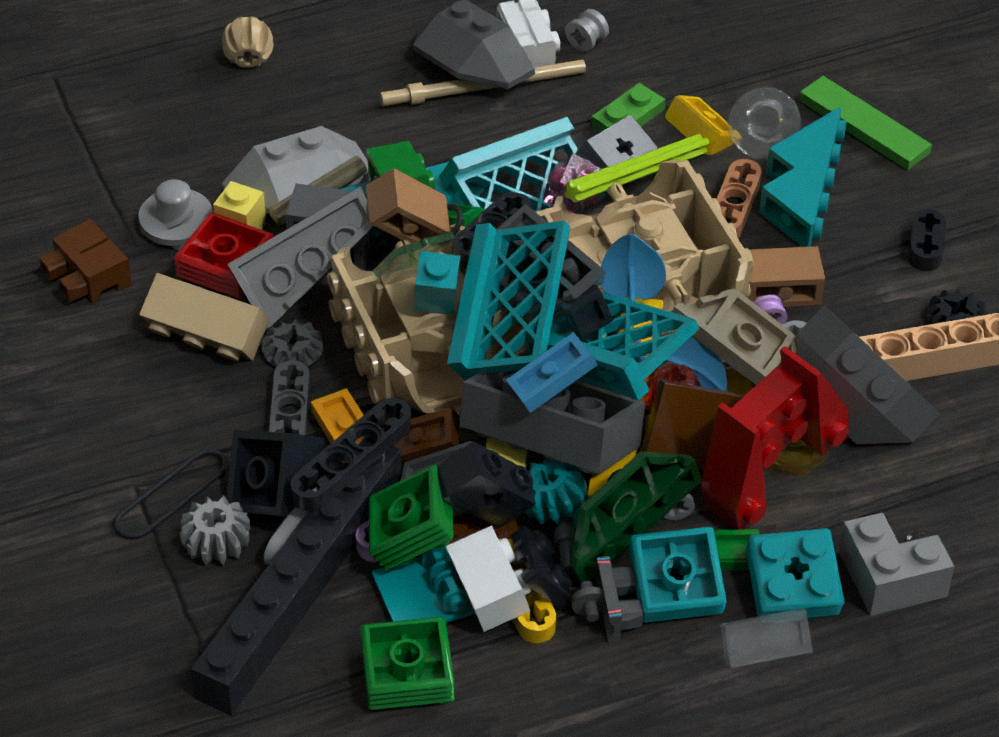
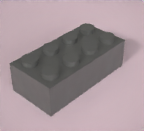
(574, 426)

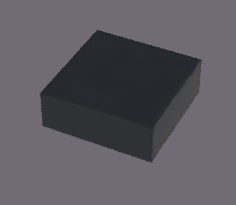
(587, 312)

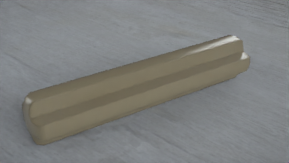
(336, 178)

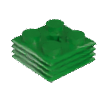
(409, 519)
(422, 680)

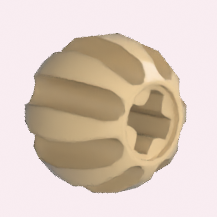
(247, 42)

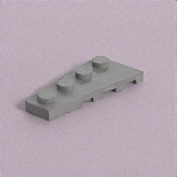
(294, 260)

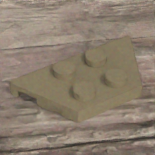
(739, 332)

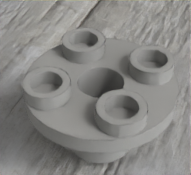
(173, 213)

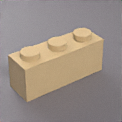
(204, 318)

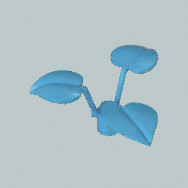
(639, 271)

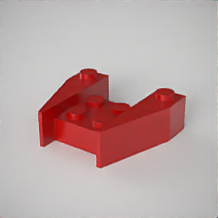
(781, 408)

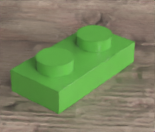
(638, 101)

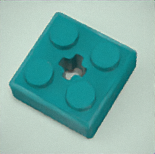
(803, 551)
(694, 556)

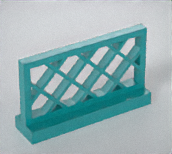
(504, 157)
(482, 299)
(618, 369)

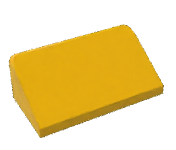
(695, 117)

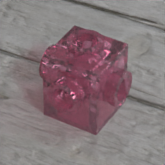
(562, 173)

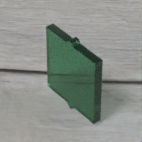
(409, 254)

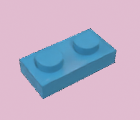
(552, 372)

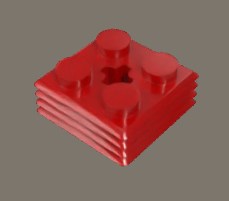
(211, 249)

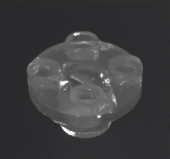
(762, 120)

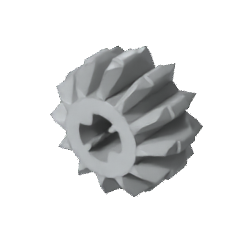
(215, 530)

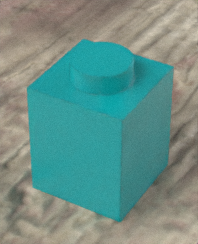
(436, 282)

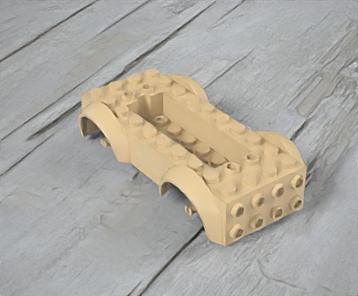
(409, 349)

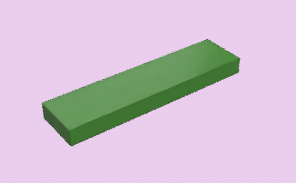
(867, 123)

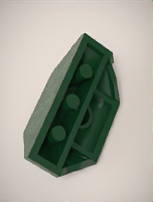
(627, 507)

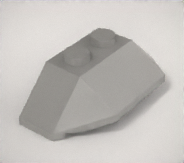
(292, 160)

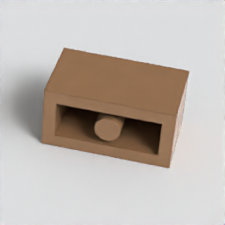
(406, 207)
(790, 274)

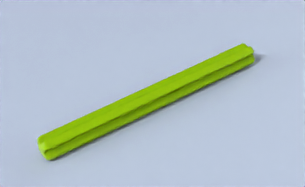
(635, 168)

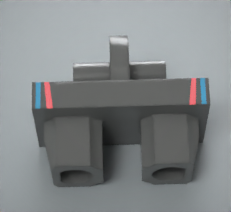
(604, 598)

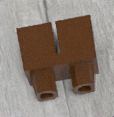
(87, 261)

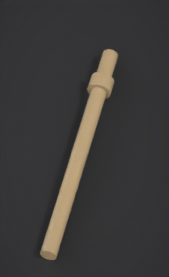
(417, 92)

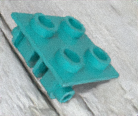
(424, 589)

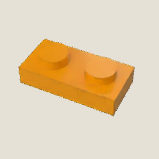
(336, 414)

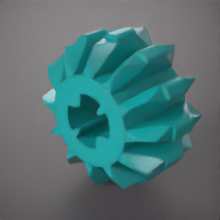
(556, 490)

